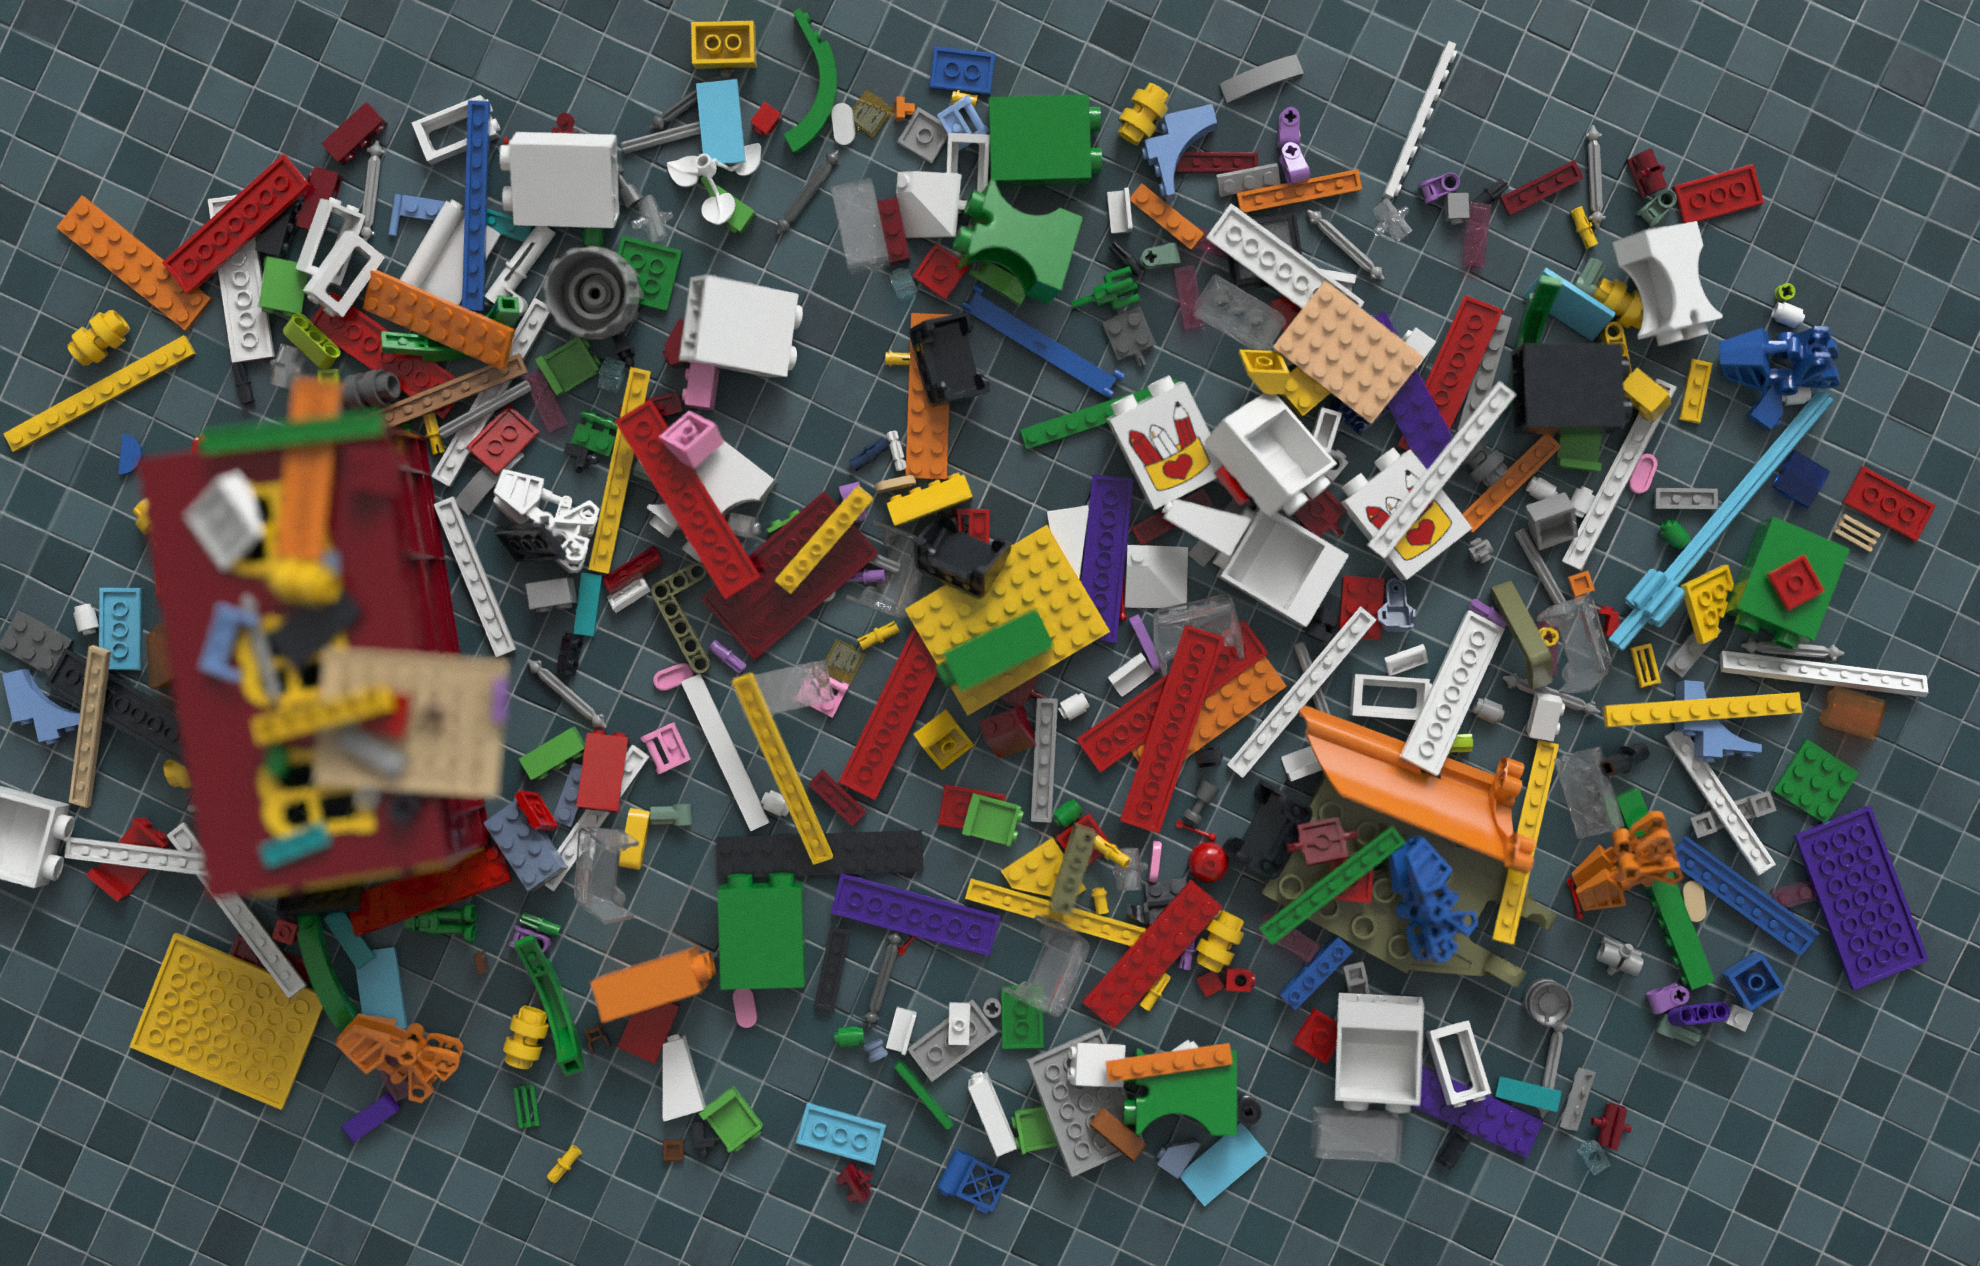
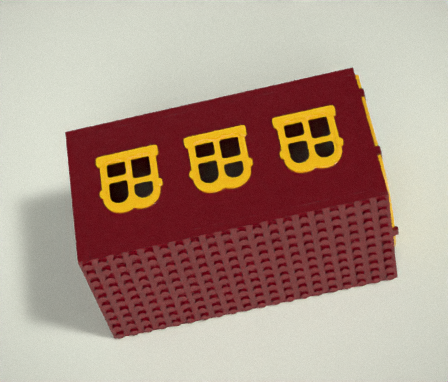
(400, 579)

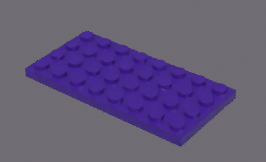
(1860, 897)

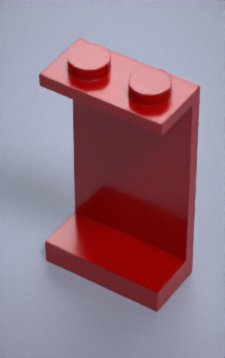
(602, 772)
(122, 879)

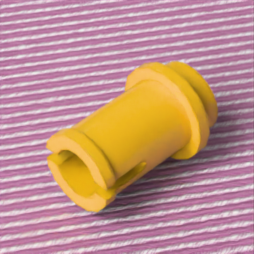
(957, 96)
(896, 358)
(1100, 900)

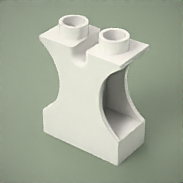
(1667, 277)
(730, 482)

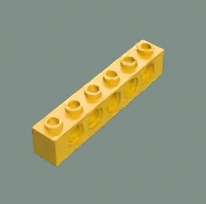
(824, 539)
(324, 714)

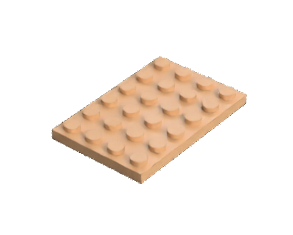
(1348, 352)

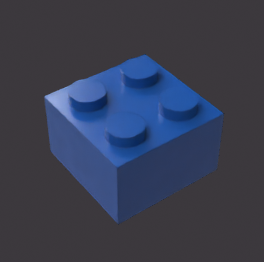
(1753, 981)

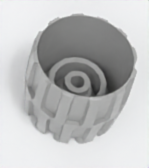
(571, 287)

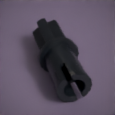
(1492, 192)
(1126, 258)
(243, 383)

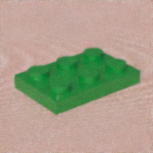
(1020, 1023)

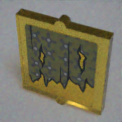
(870, 113)
(844, 661)

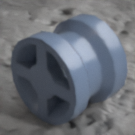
(875, 1050)

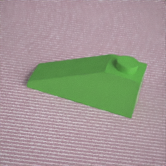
(742, 214)
(1001, 282)

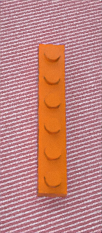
(1299, 192)
(1516, 475)
(1168, 1062)

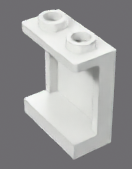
(1089, 1065)

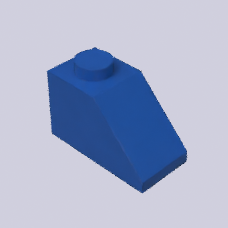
(1767, 408)

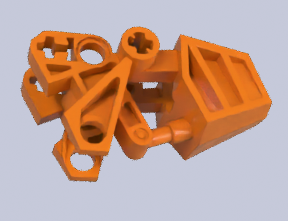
(1602, 884)
(369, 1040)

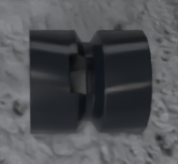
(1322, 625)
(1248, 1110)

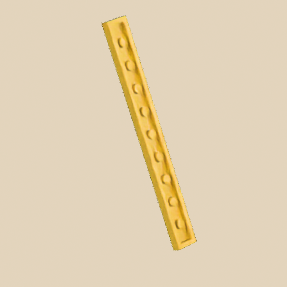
(99, 393)
(617, 478)
(1702, 709)
(782, 768)
(1529, 826)
(1032, 906)

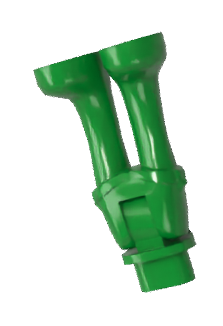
(431, 923)

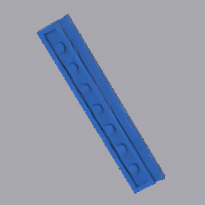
(1744, 896)

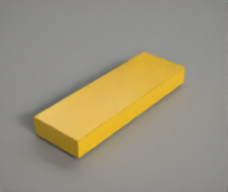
(1695, 391)

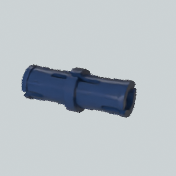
(869, 453)

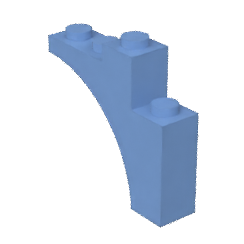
(1178, 132)
(31, 706)
(1710, 736)

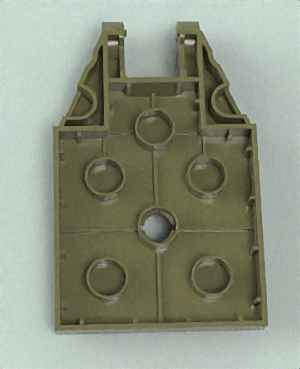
(1375, 924)

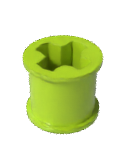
(1779, 293)

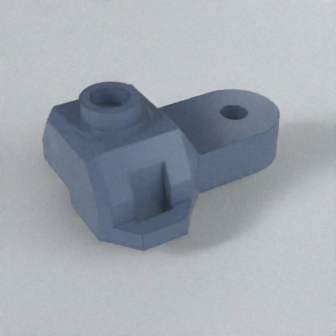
(1396, 613)

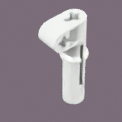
(520, 265)

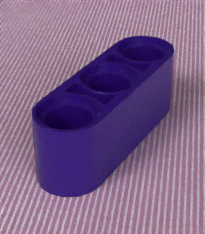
(1698, 1014)
(370, 1117)

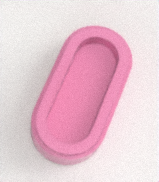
(1643, 474)
(672, 676)
(1154, 861)
(745, 1007)

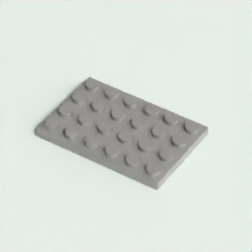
(1074, 1106)

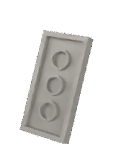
(937, 1056)

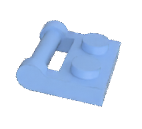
(954, 122)

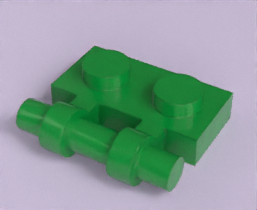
(592, 439)

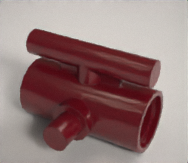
(1647, 173)
(1611, 1125)

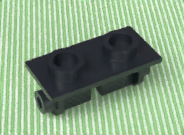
(569, 663)
(1456, 1140)

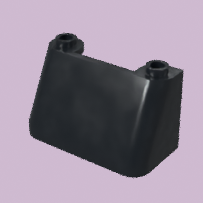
(947, 360)
(959, 558)
(1269, 832)

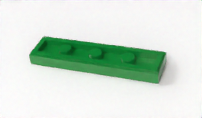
(923, 1094)

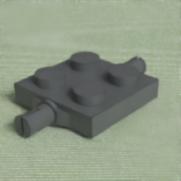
(1129, 334)

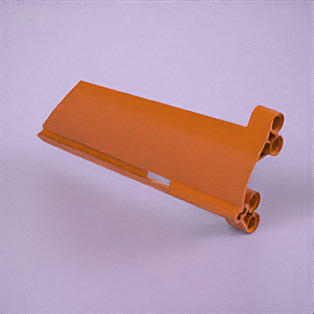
(1460, 806)

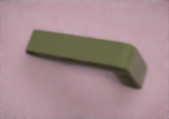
(680, 616)
(1536, 653)

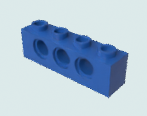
(1315, 972)

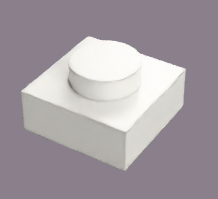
(1739, 1017)

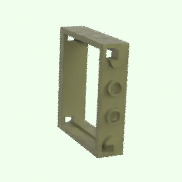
(1072, 868)

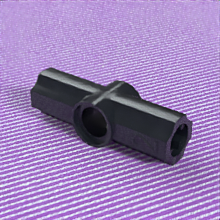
(1624, 759)

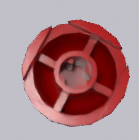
(1208, 862)

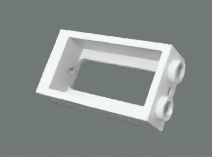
(443, 118)
(983, 164)
(351, 222)
(331, 265)
(1357, 709)
(1472, 1059)
(991, 1113)

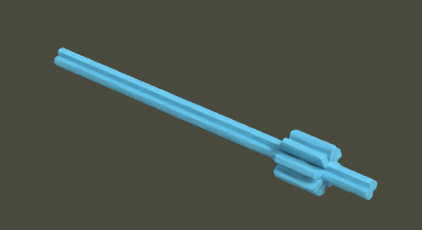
(1657, 592)

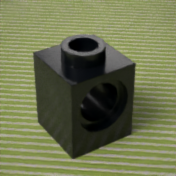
(395, 809)

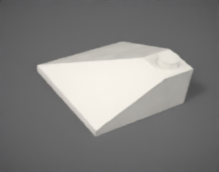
(928, 203)
(226, 519)
(1155, 576)

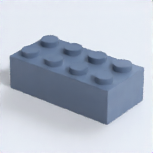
(525, 848)

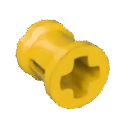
(1554, 636)

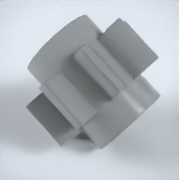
(1480, 550)

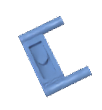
(413, 208)
(222, 641)

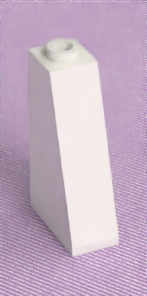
(1211, 526)
(1069, 531)
(680, 1082)

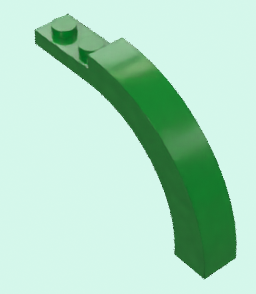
(818, 117)
(504, 311)
(1535, 314)
(321, 972)
(555, 1004)

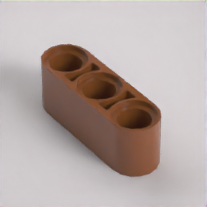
(1117, 1134)

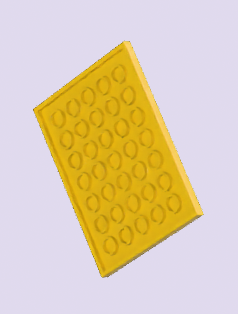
(1031, 578)
(227, 1022)

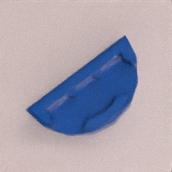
(129, 455)

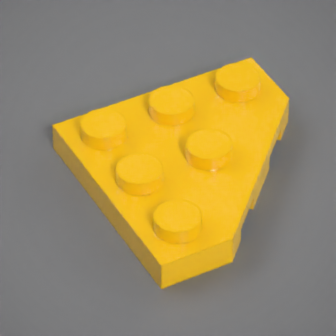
(1707, 601)
(1037, 869)

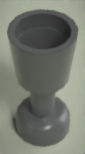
(628, 192)
(1205, 795)

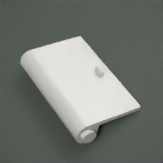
(439, 259)

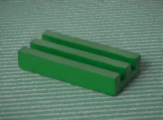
(528, 1123)

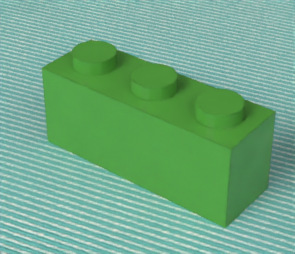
(553, 754)

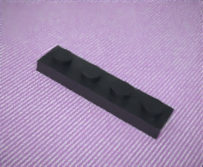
(832, 968)

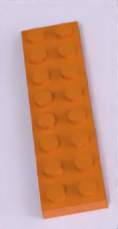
(131, 262)
(439, 319)
(926, 424)
(308, 475)
(1231, 703)

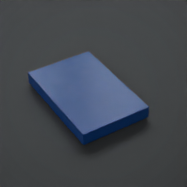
(962, 71)

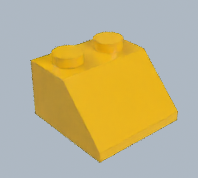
(1266, 370)
(943, 739)

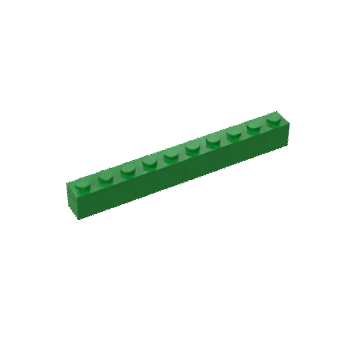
(1670, 907)

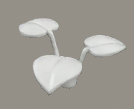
(686, 173)

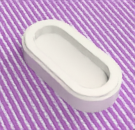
(843, 124)

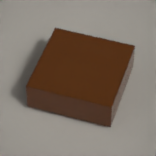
(481, 962)
(673, 1150)

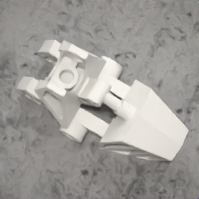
(520, 499)

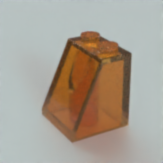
(158, 659)
(1853, 713)

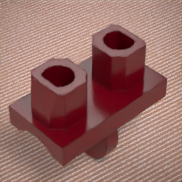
(565, 124)
(857, 1181)

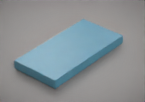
(721, 121)
(1577, 308)
(122, 626)
(381, 987)
(841, 1133)
(1222, 1164)

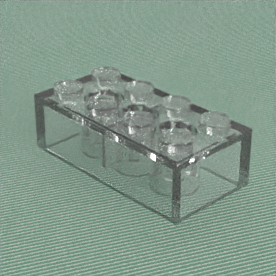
(1238, 302)
(1579, 801)

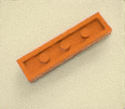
(1166, 217)

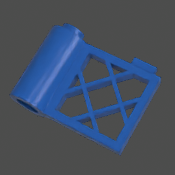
(957, 1176)

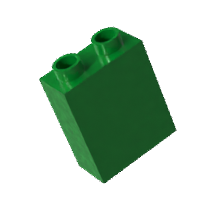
(1043, 140)
(1754, 598)
(995, 651)
(762, 932)

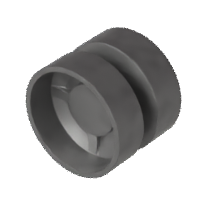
(1547, 1002)

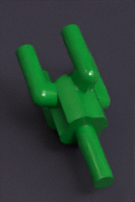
(1110, 291)

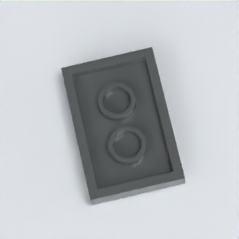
(34, 642)

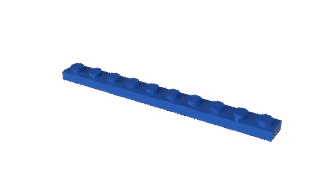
(476, 205)

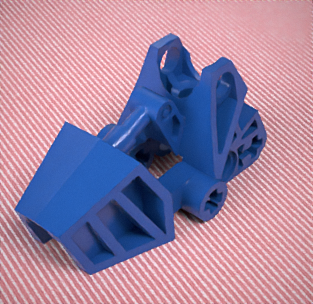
(1811, 352)
(1420, 870)

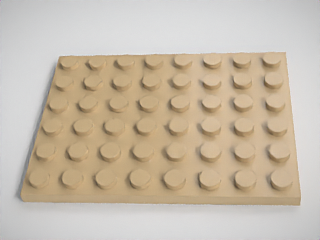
(456, 760)

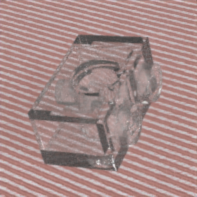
(744, 525)

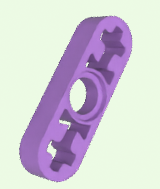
(1145, 641)

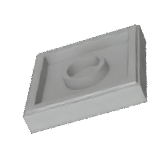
(924, 135)

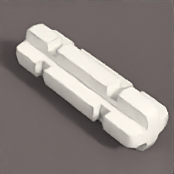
(896, 450)

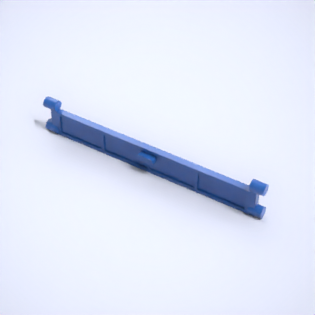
(1041, 344)

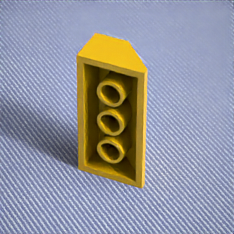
(929, 500)

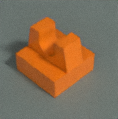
(902, 108)
(1581, 583)

